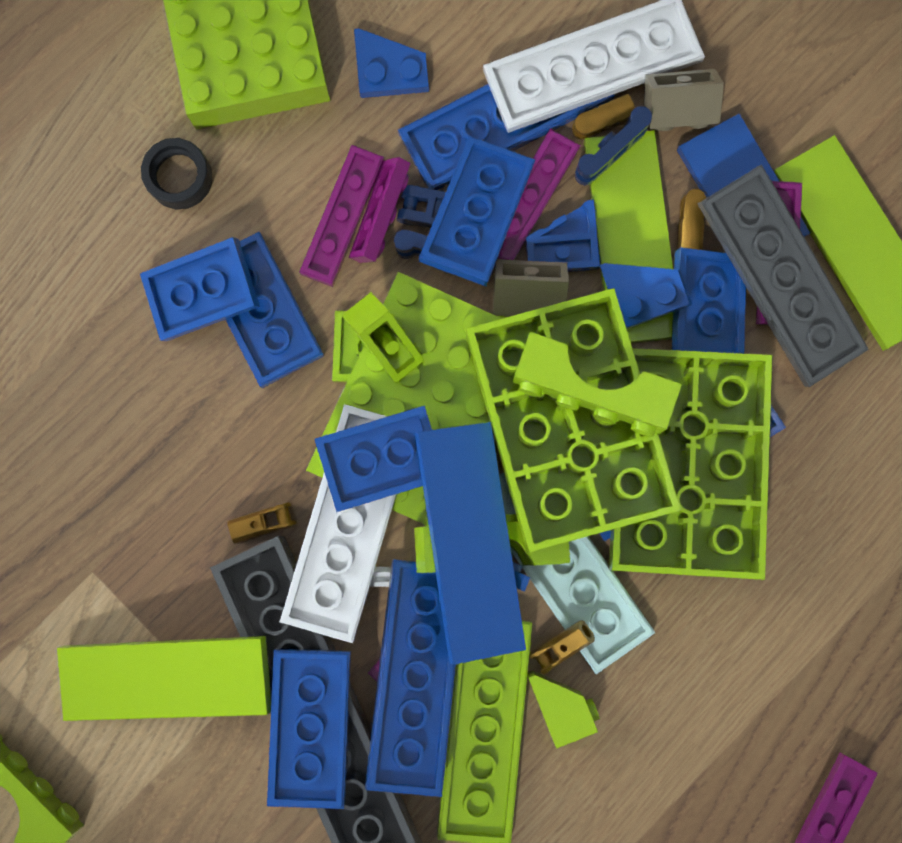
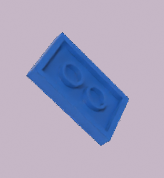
(199, 289)
(718, 304)
(373, 458)

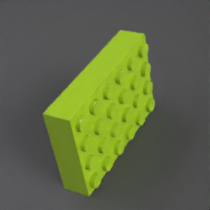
(245, 58)
(442, 382)
(563, 464)
(717, 467)

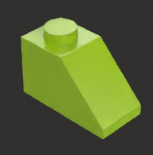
(383, 337)
(564, 710)

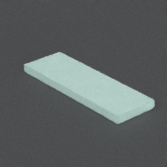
(588, 593)

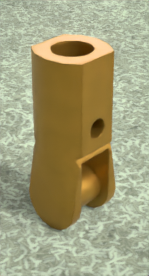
(603, 117)
(691, 221)
(257, 525)
(564, 645)

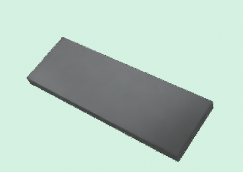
(783, 276)

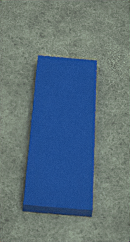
(440, 137)
(470, 542)
(412, 689)

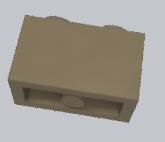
(684, 99)
(528, 285)

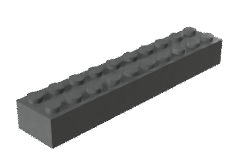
(255, 595)

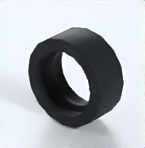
(154, 159)

